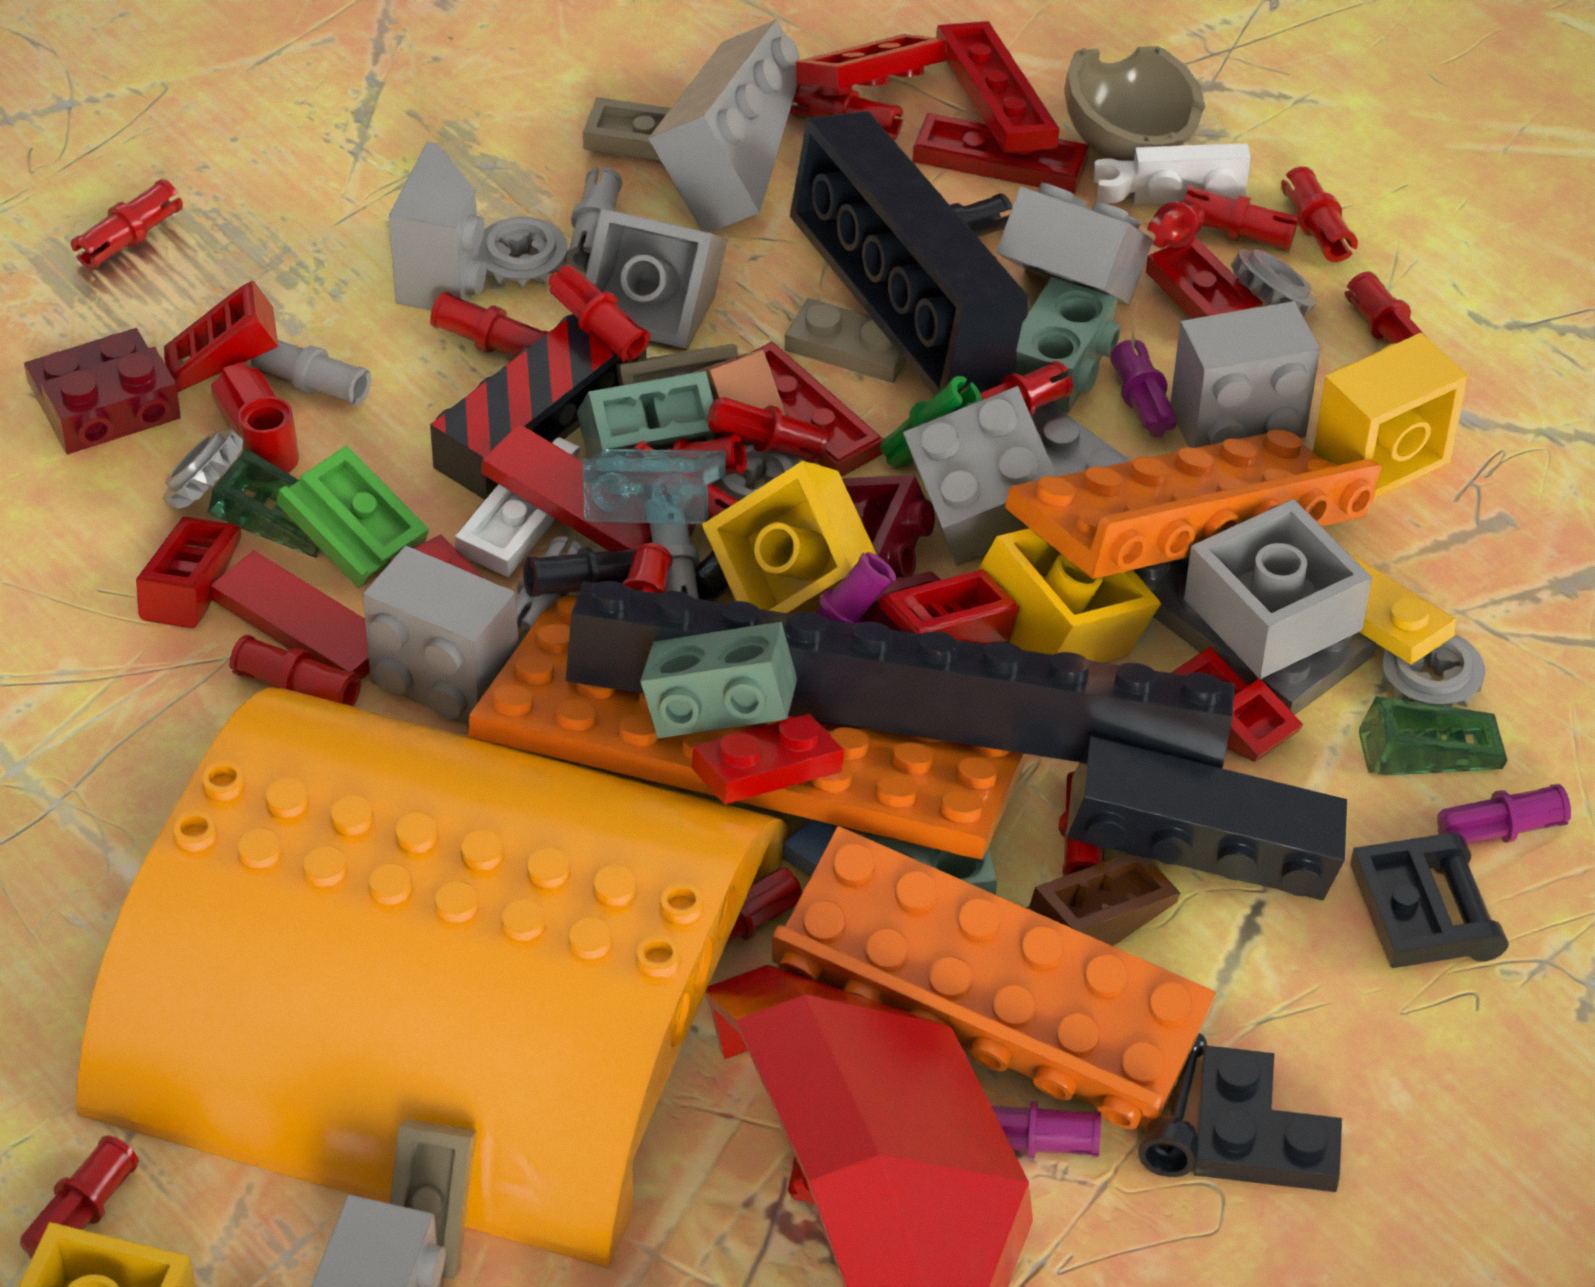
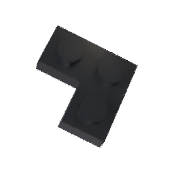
(1250, 1141)

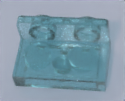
(650, 485)

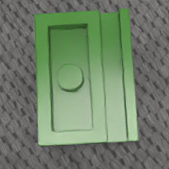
(351, 515)

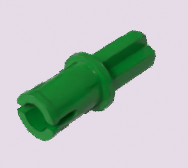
(943, 403)

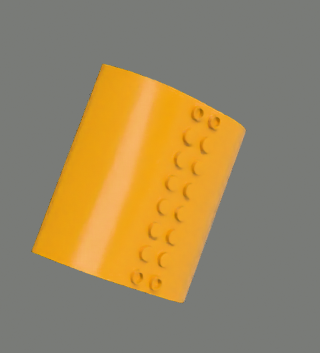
(419, 933)

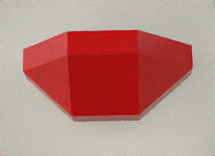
(884, 1129)

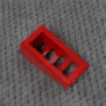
(226, 335)
(178, 576)
(963, 606)

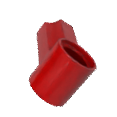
(257, 415)

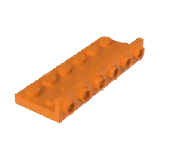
(1166, 503)
(1000, 975)

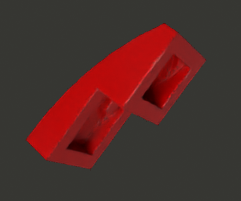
(1258, 717)

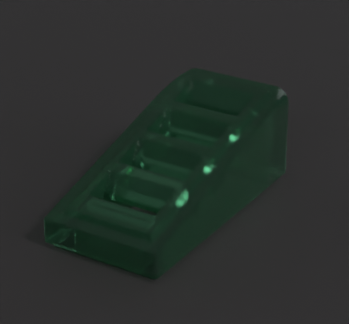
(235, 507)
(1406, 738)

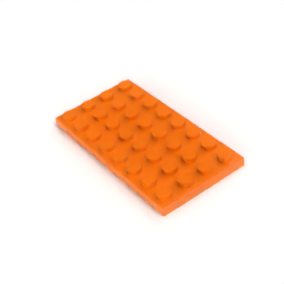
(888, 783)

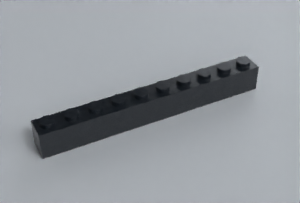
(921, 681)

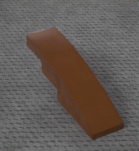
(1107, 898)

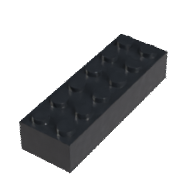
(906, 254)

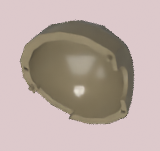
(1132, 102)

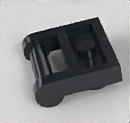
(1410, 909)

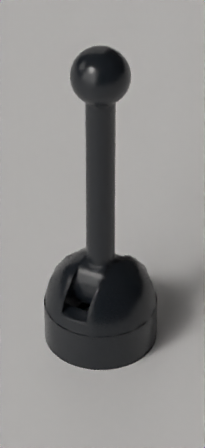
(1172, 1130)

